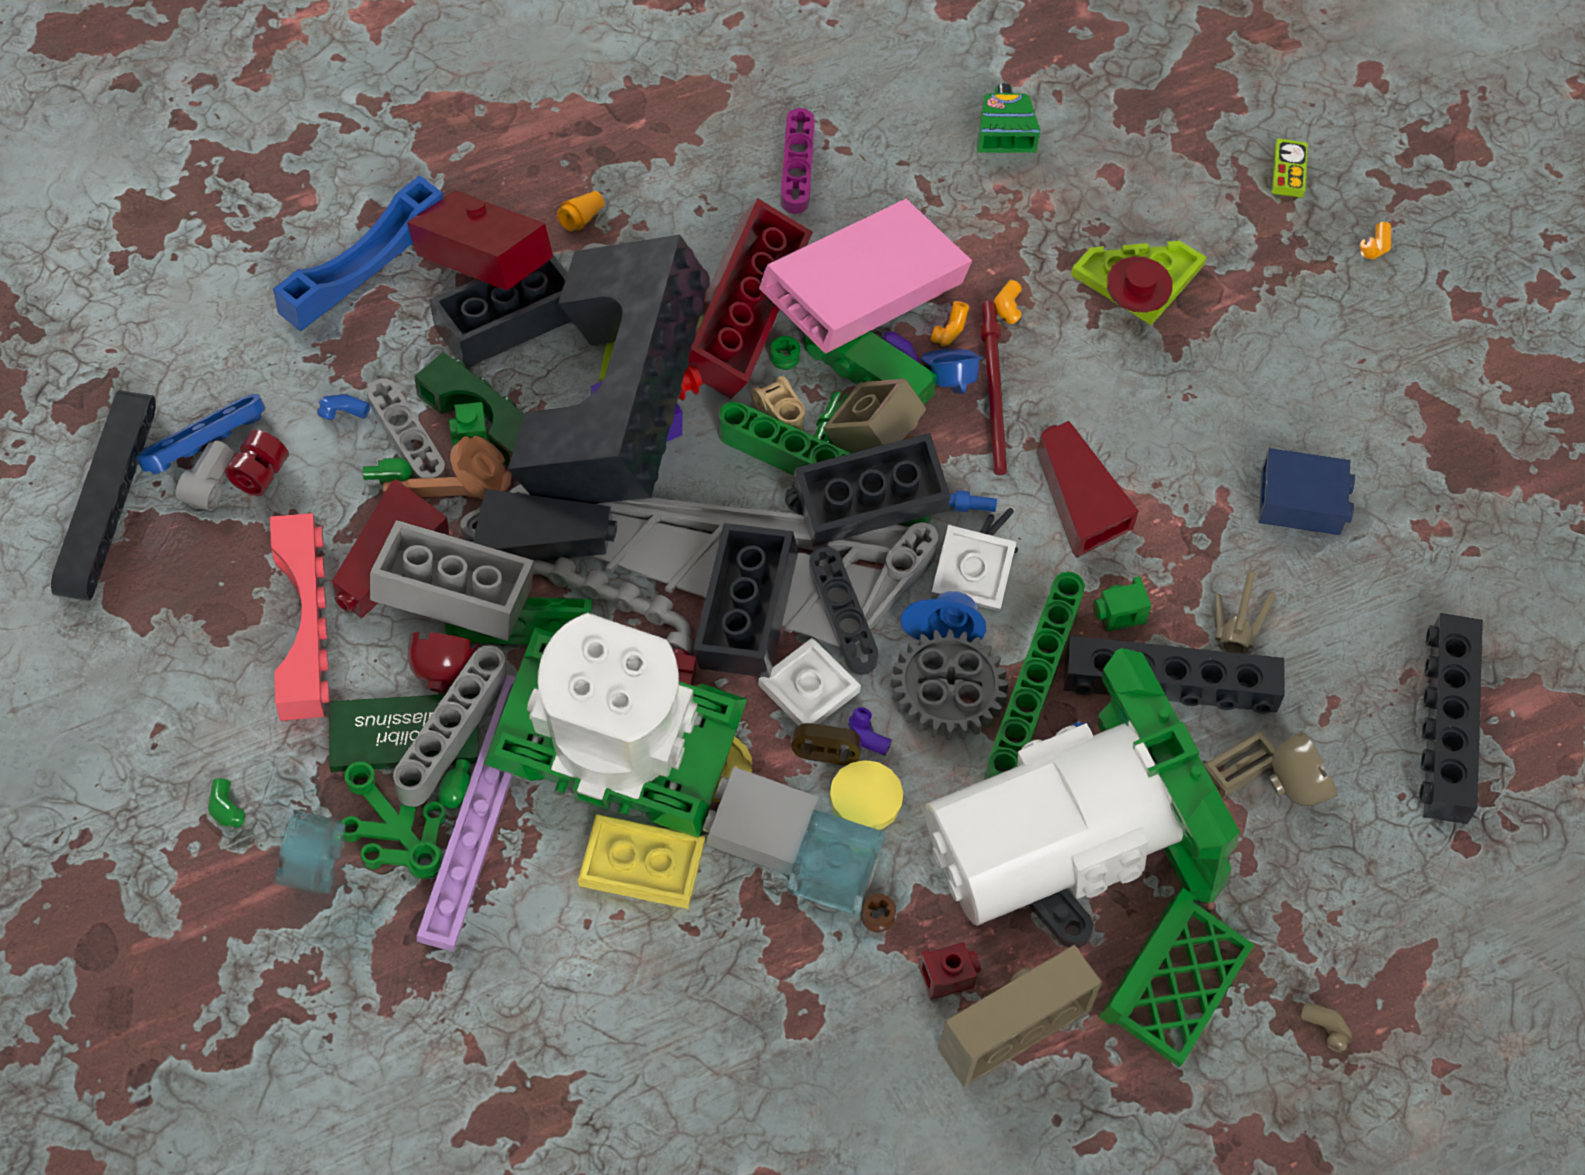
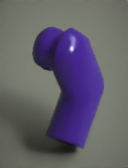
(901, 344)
(861, 724)

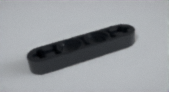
(841, 610)

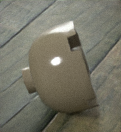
(1301, 772)

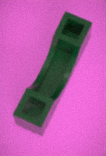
(449, 383)

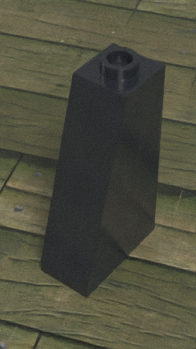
(543, 526)

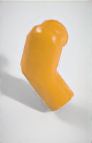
(955, 325)

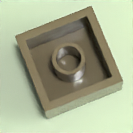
(875, 415)

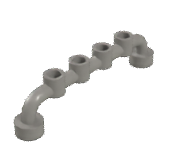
(624, 599)

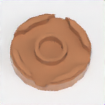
(479, 466)

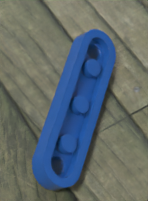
(191, 438)

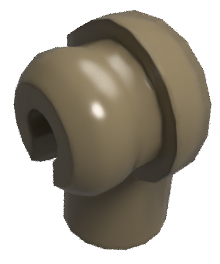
(1332, 1021)

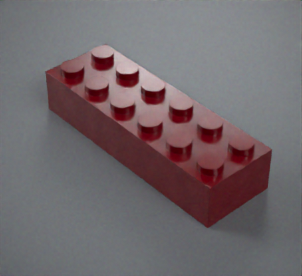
(734, 309)

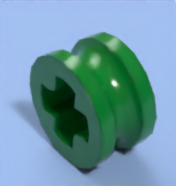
(777, 358)

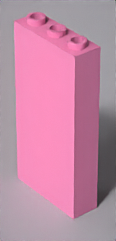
(864, 275)

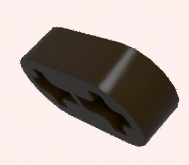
(826, 744)

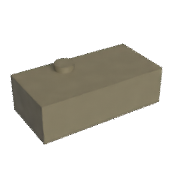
(1019, 1015)

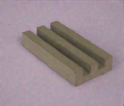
(1220, 778)

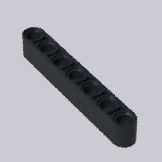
(103, 496)

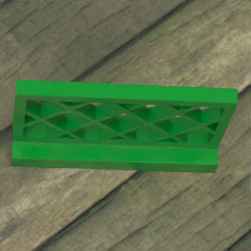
(1146, 966)

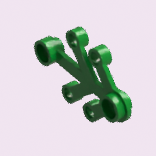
(394, 828)

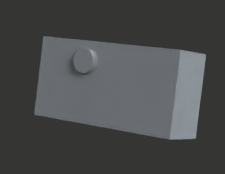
(451, 580)

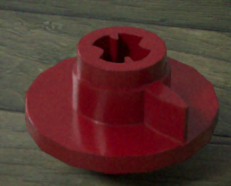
(1139, 284)

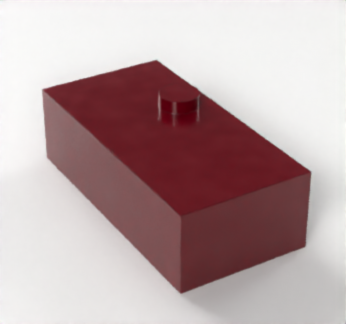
(481, 239)

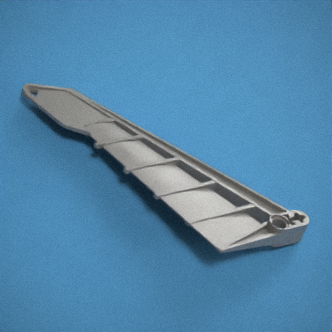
(687, 556)

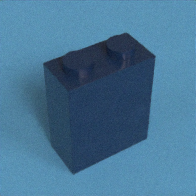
(1306, 491)

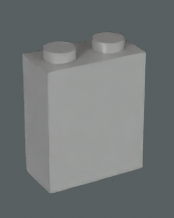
(759, 820)

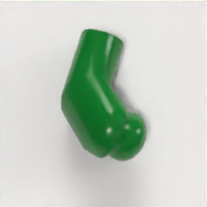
(221, 807)

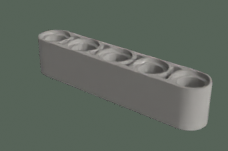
(450, 740)

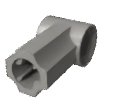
(204, 483)

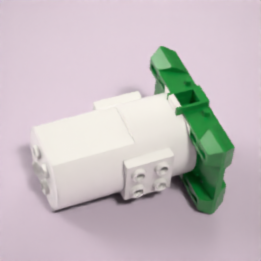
(616, 723)
(1088, 809)

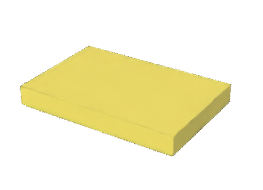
(641, 861)

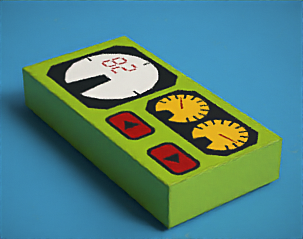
(1289, 168)

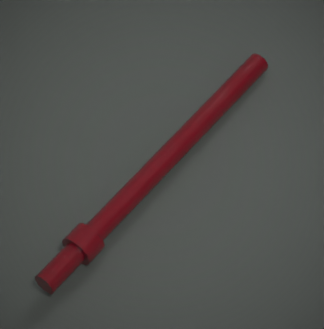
(991, 335)

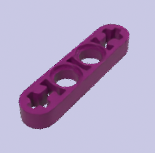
(797, 160)

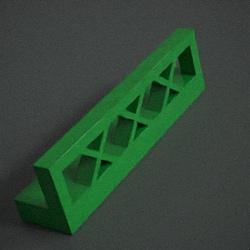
(537, 612)

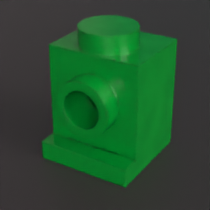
(468, 422)
(1123, 606)

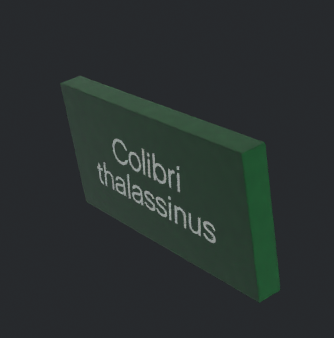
(384, 729)

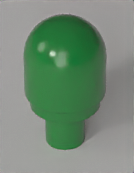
(388, 470)
(455, 785)

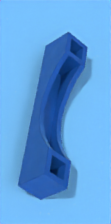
(316, 289)

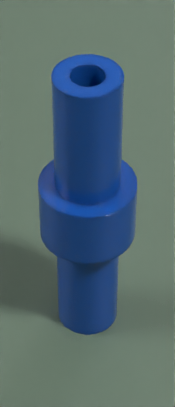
(963, 501)

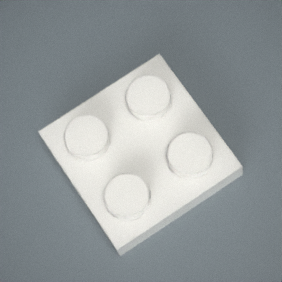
(974, 566)
(809, 684)

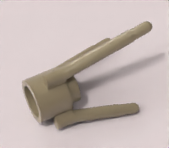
(1236, 634)

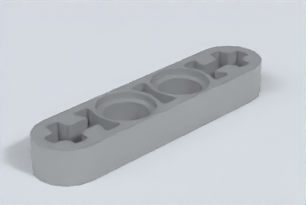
(409, 431)

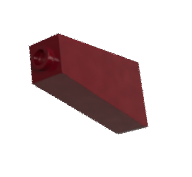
(1083, 490)
(353, 577)

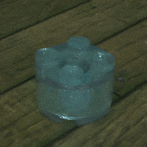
(310, 852)

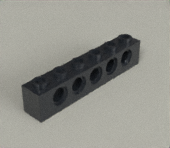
(1191, 666)
(1441, 798)

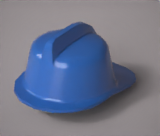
(953, 368)
(948, 611)

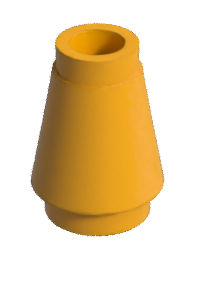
(580, 210)

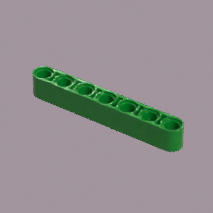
(778, 442)
(1039, 666)

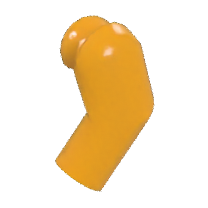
(1379, 245)
(1006, 303)

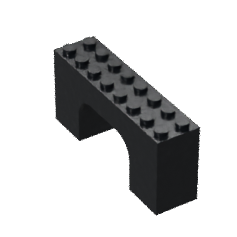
(613, 442)

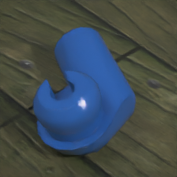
(342, 402)

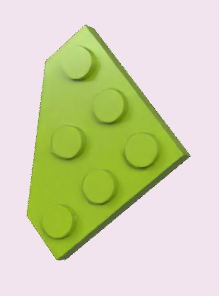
(1176, 257)

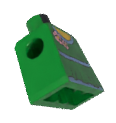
(1007, 123)

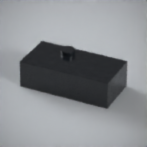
(488, 320)
(871, 489)
(746, 600)

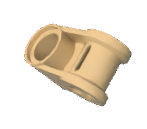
(780, 403)

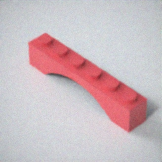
(299, 678)

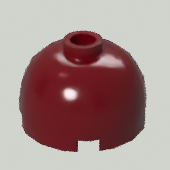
(438, 659)

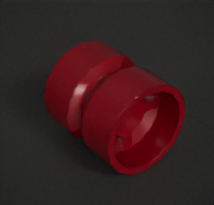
(256, 463)

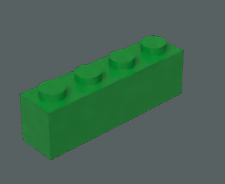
(874, 359)

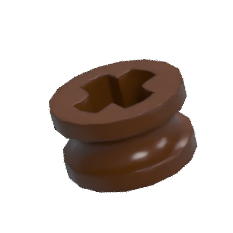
(881, 923)

